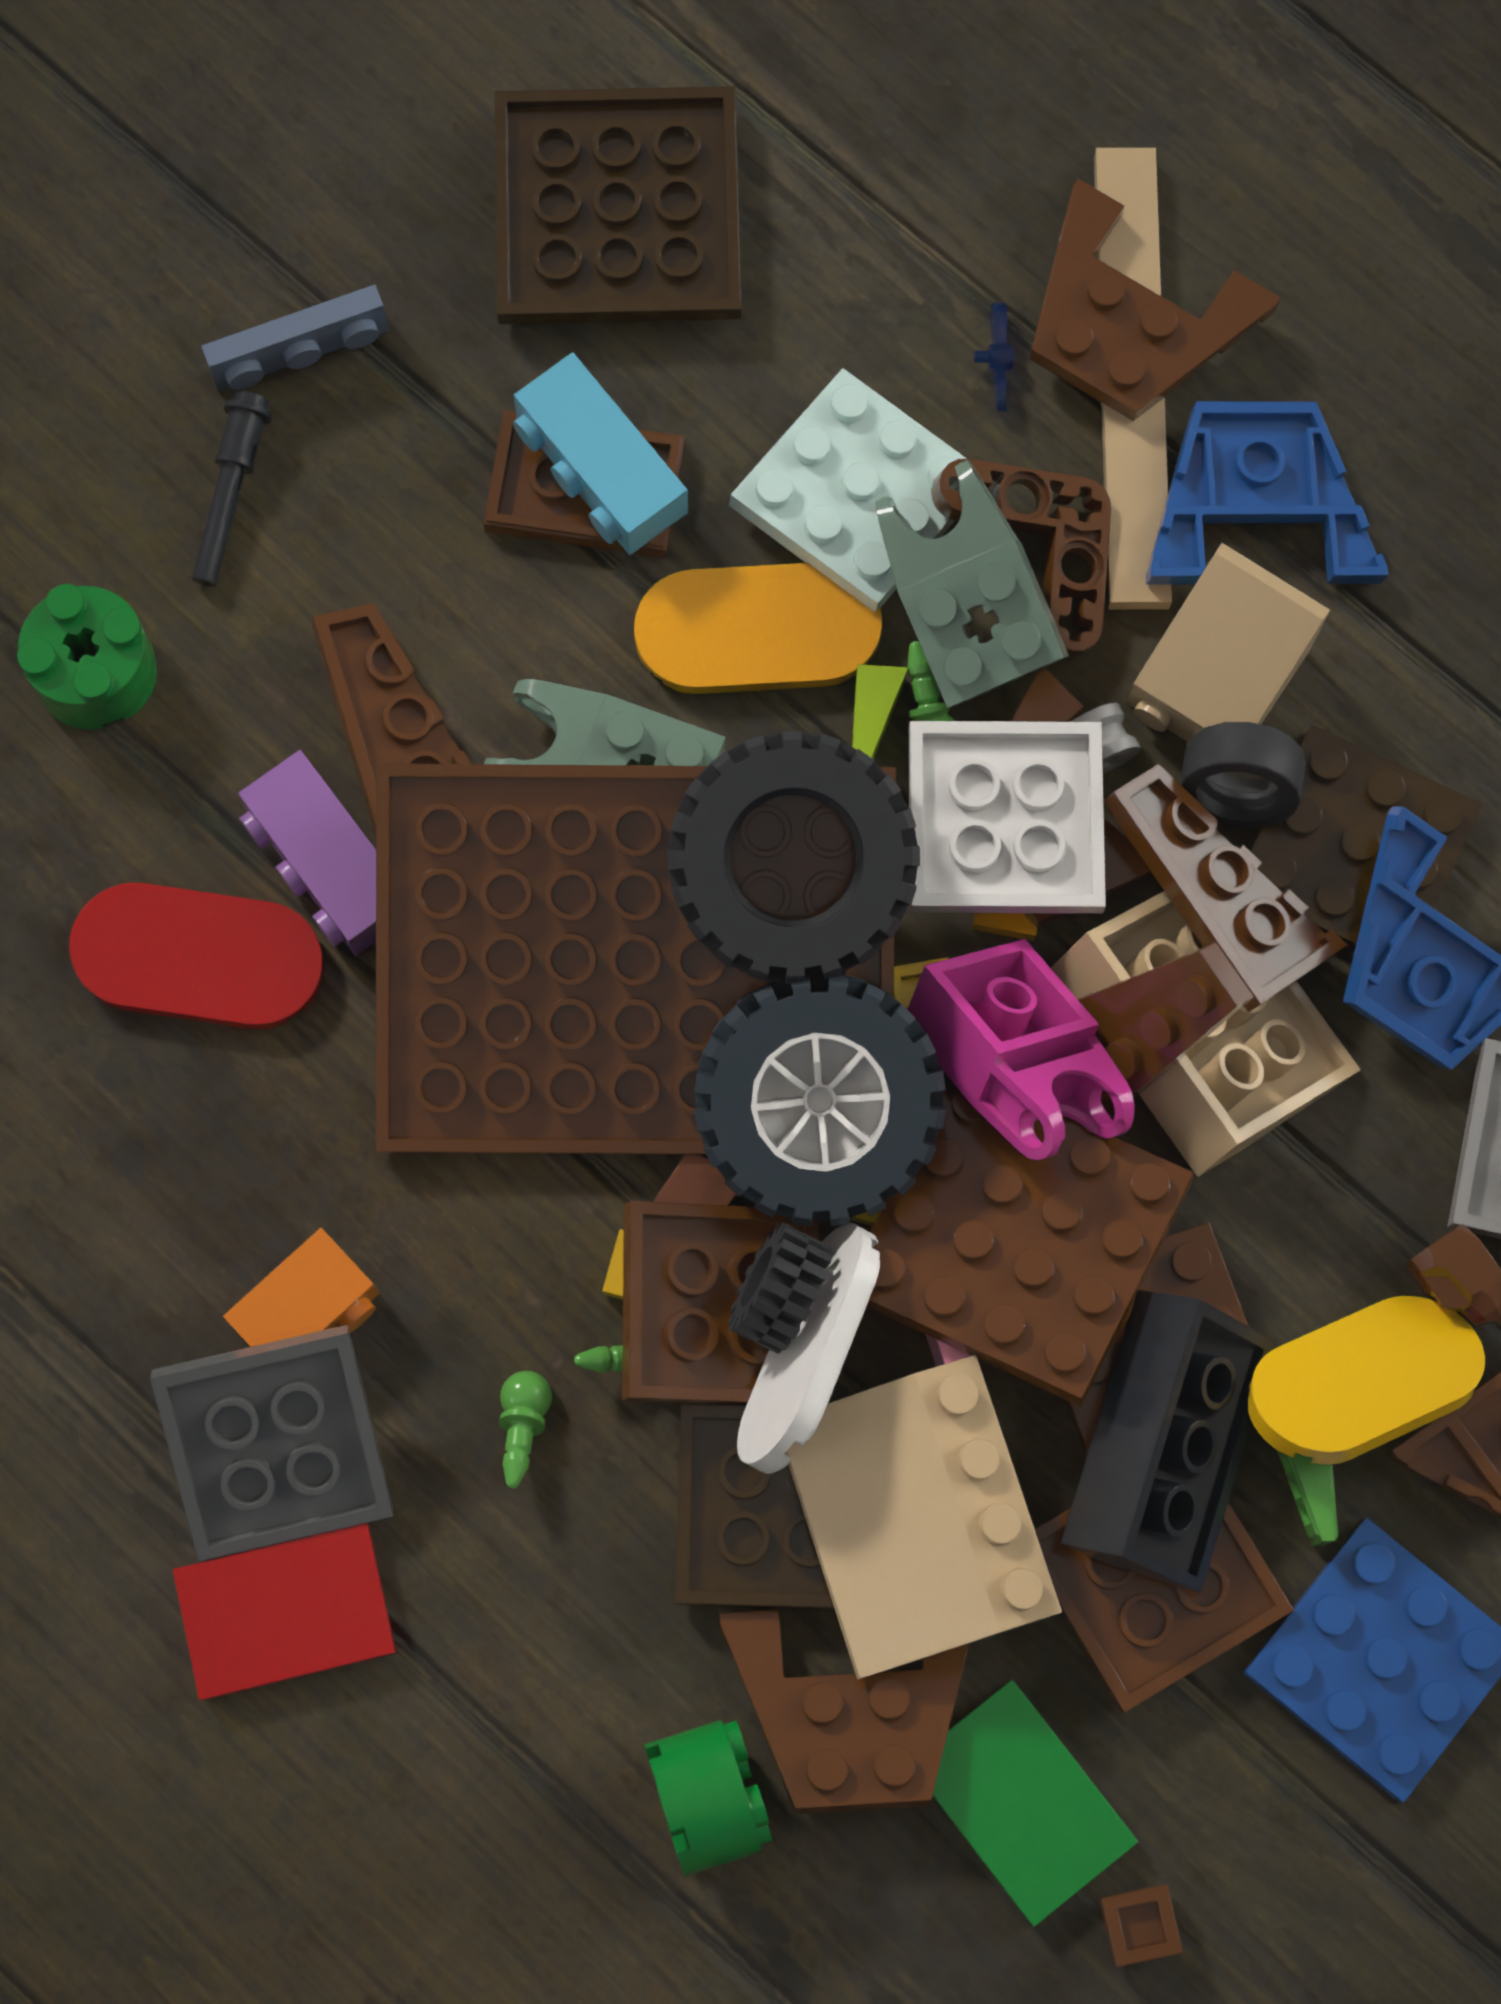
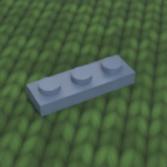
(296, 339)

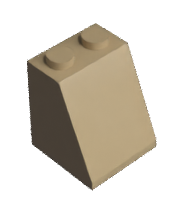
(1226, 649)

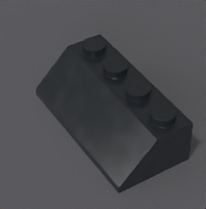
(1167, 1440)

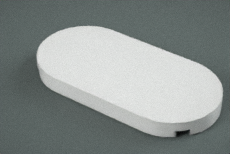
(800, 1379)

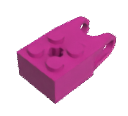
(1020, 1046)

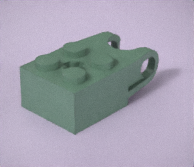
(953, 577)
(609, 730)

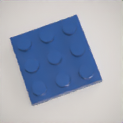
(1381, 1660)

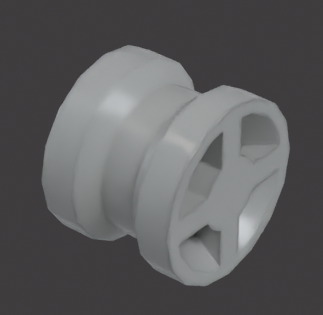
(1116, 744)

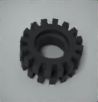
(780, 1288)

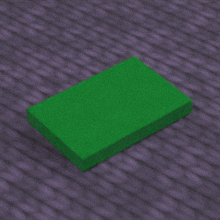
(1026, 1804)

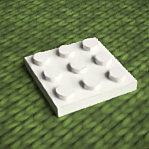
(1008, 816)

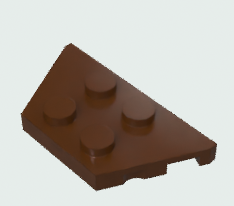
(1462, 1449)

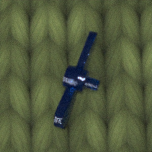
(999, 354)

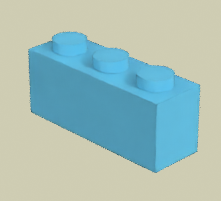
(599, 455)

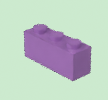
(318, 847)

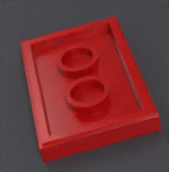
(284, 1611)

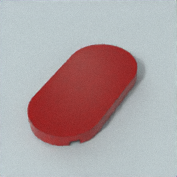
(196, 955)

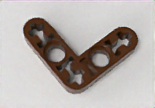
(1063, 533)

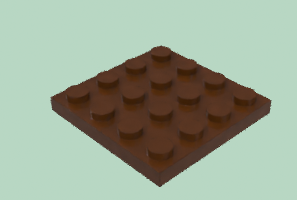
(1023, 1252)

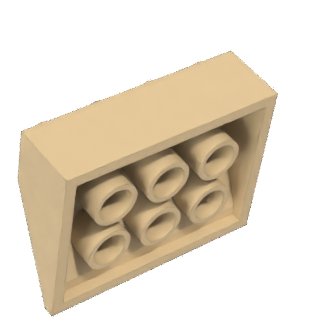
(1242, 1075)
(920, 1519)

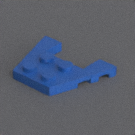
(1260, 468)
(1414, 965)

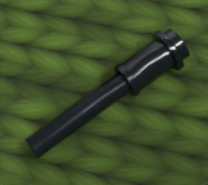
(235, 457)

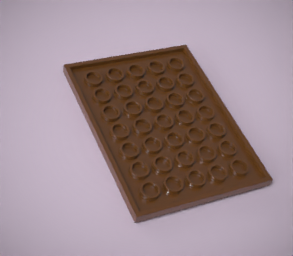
(540, 960)

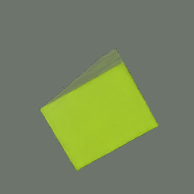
(875, 699)

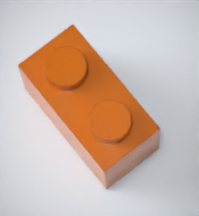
(304, 1295)

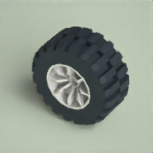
(819, 1099)

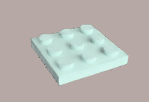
(827, 472)

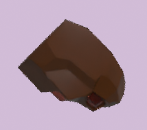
(1460, 1276)

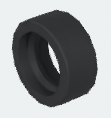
(1250, 750)

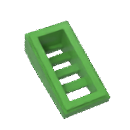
(1314, 1496)

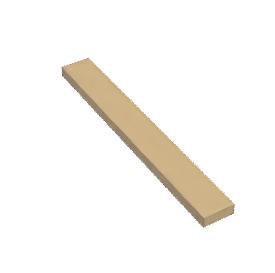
(1133, 449)

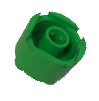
(59, 662)
(704, 1796)

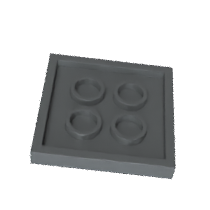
(272, 1442)

